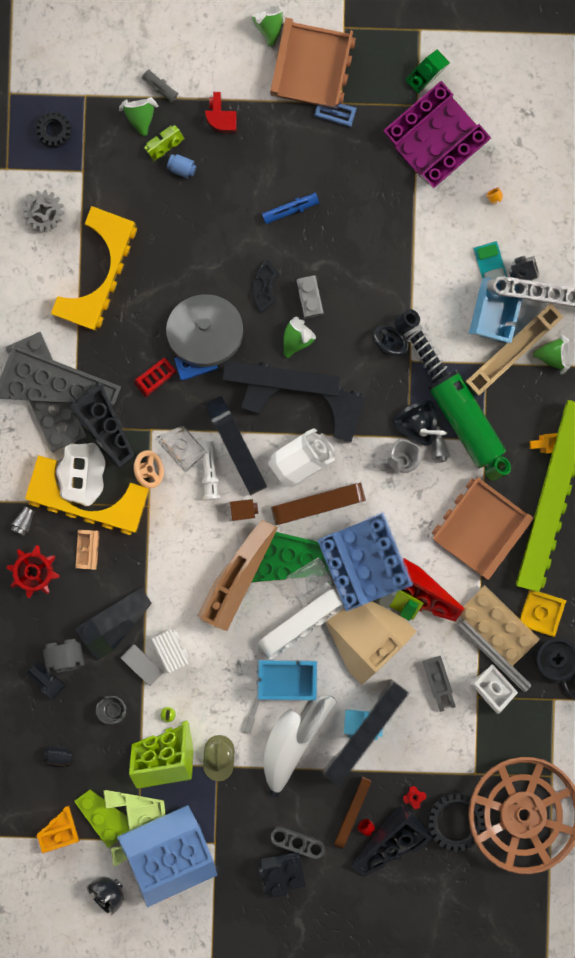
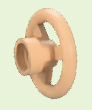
(146, 469)

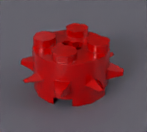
(22, 568)

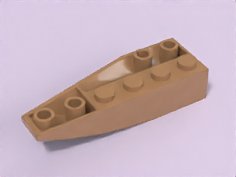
(236, 578)

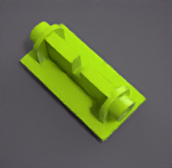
(171, 138)

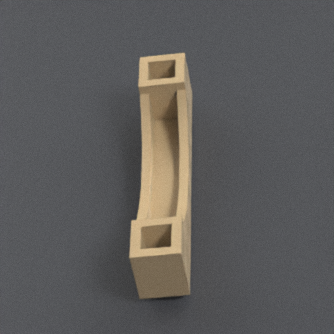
(513, 351)

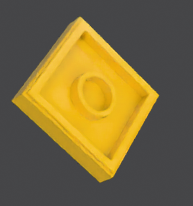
(542, 612)

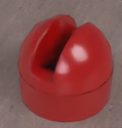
(366, 827)

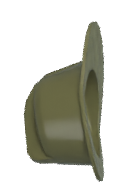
(218, 758)

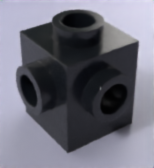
(528, 265)

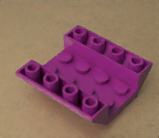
(436, 135)

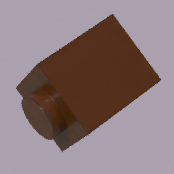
(243, 509)

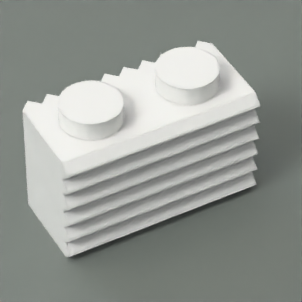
(170, 651)

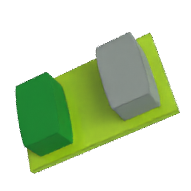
(403, 603)

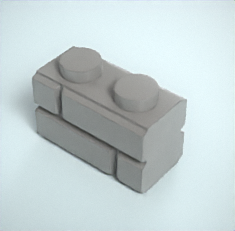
(309, 296)

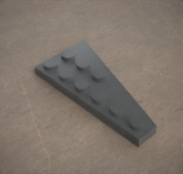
(43, 379)

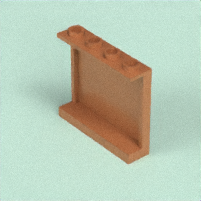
(312, 64)
(481, 527)

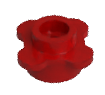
(414, 792)

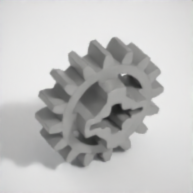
(52, 208)

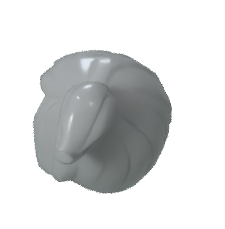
(401, 456)

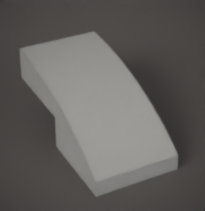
(141, 664)

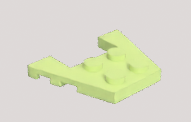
(139, 812)

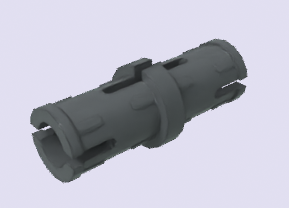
(160, 85)

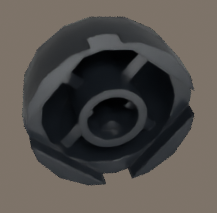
(107, 893)

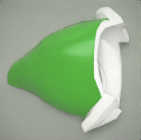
(269, 23)
(139, 113)
(297, 337)
(555, 353)

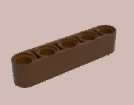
(318, 503)

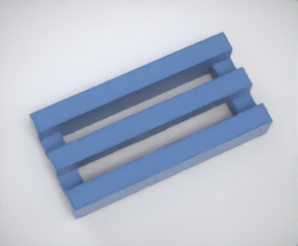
(334, 119)

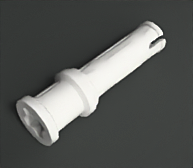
(210, 480)

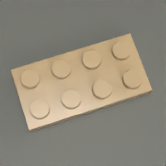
(499, 625)

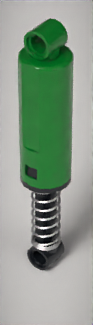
(457, 402)

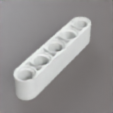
(301, 624)

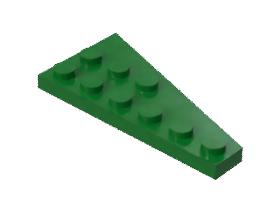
(286, 556)

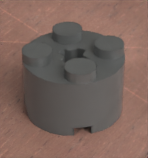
(63, 657)

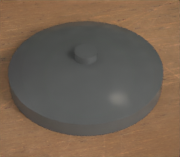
(204, 330)

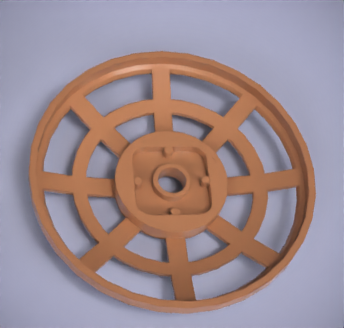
(536, 815)

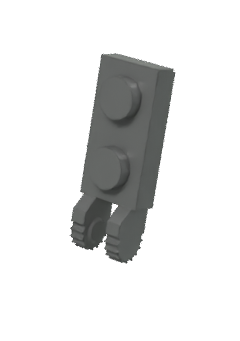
(438, 681)

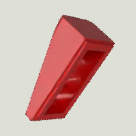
(140, 385)

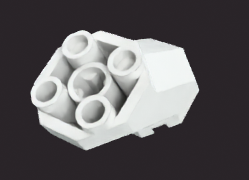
(302, 458)

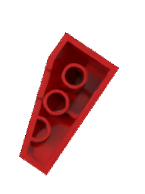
(431, 594)

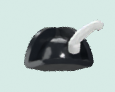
(418, 422)

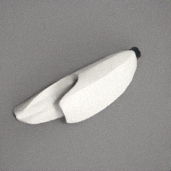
(290, 739)

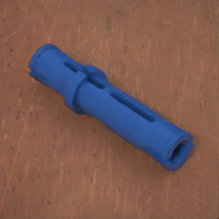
(269, 215)

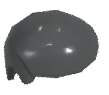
(111, 710)

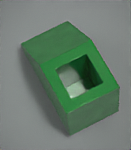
(427, 71)

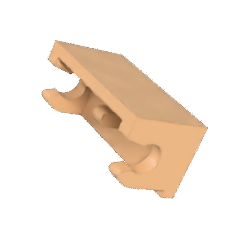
(87, 549)

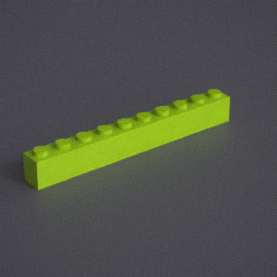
(550, 505)

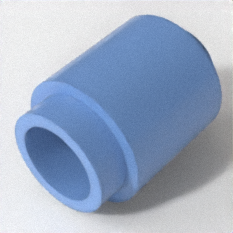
(181, 166)

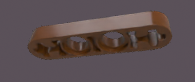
(352, 812)

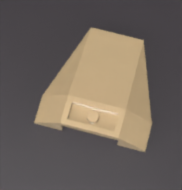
(368, 637)

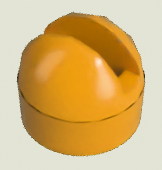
(495, 195)

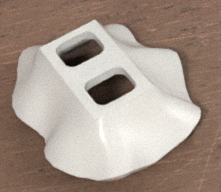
(91, 474)

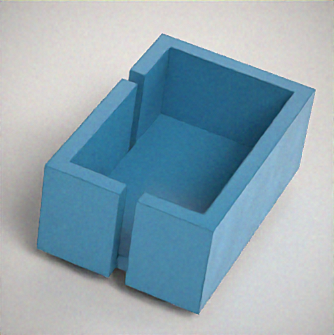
(493, 313)
(287, 680)

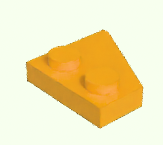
(58, 833)

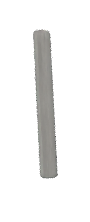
(484, 646)

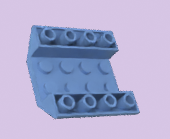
(364, 562)
(168, 855)

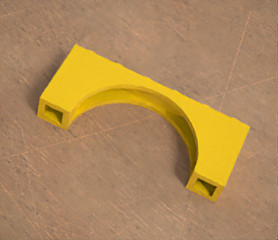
(88, 309)
(45, 490)

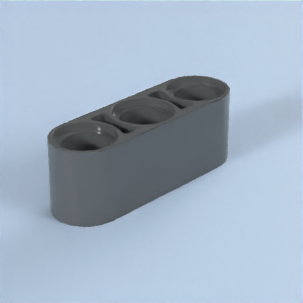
(290, 835)

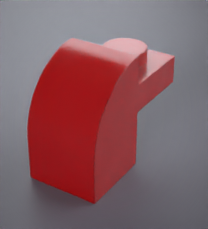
(220, 120)

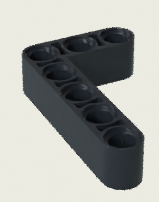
(235, 445)

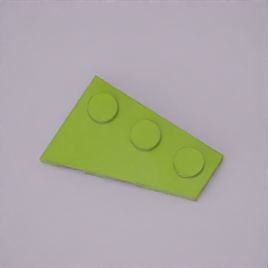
(107, 822)

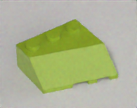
(163, 758)

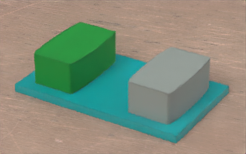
(490, 260)

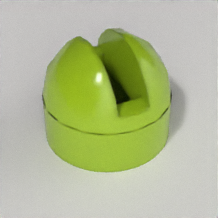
(172, 715)

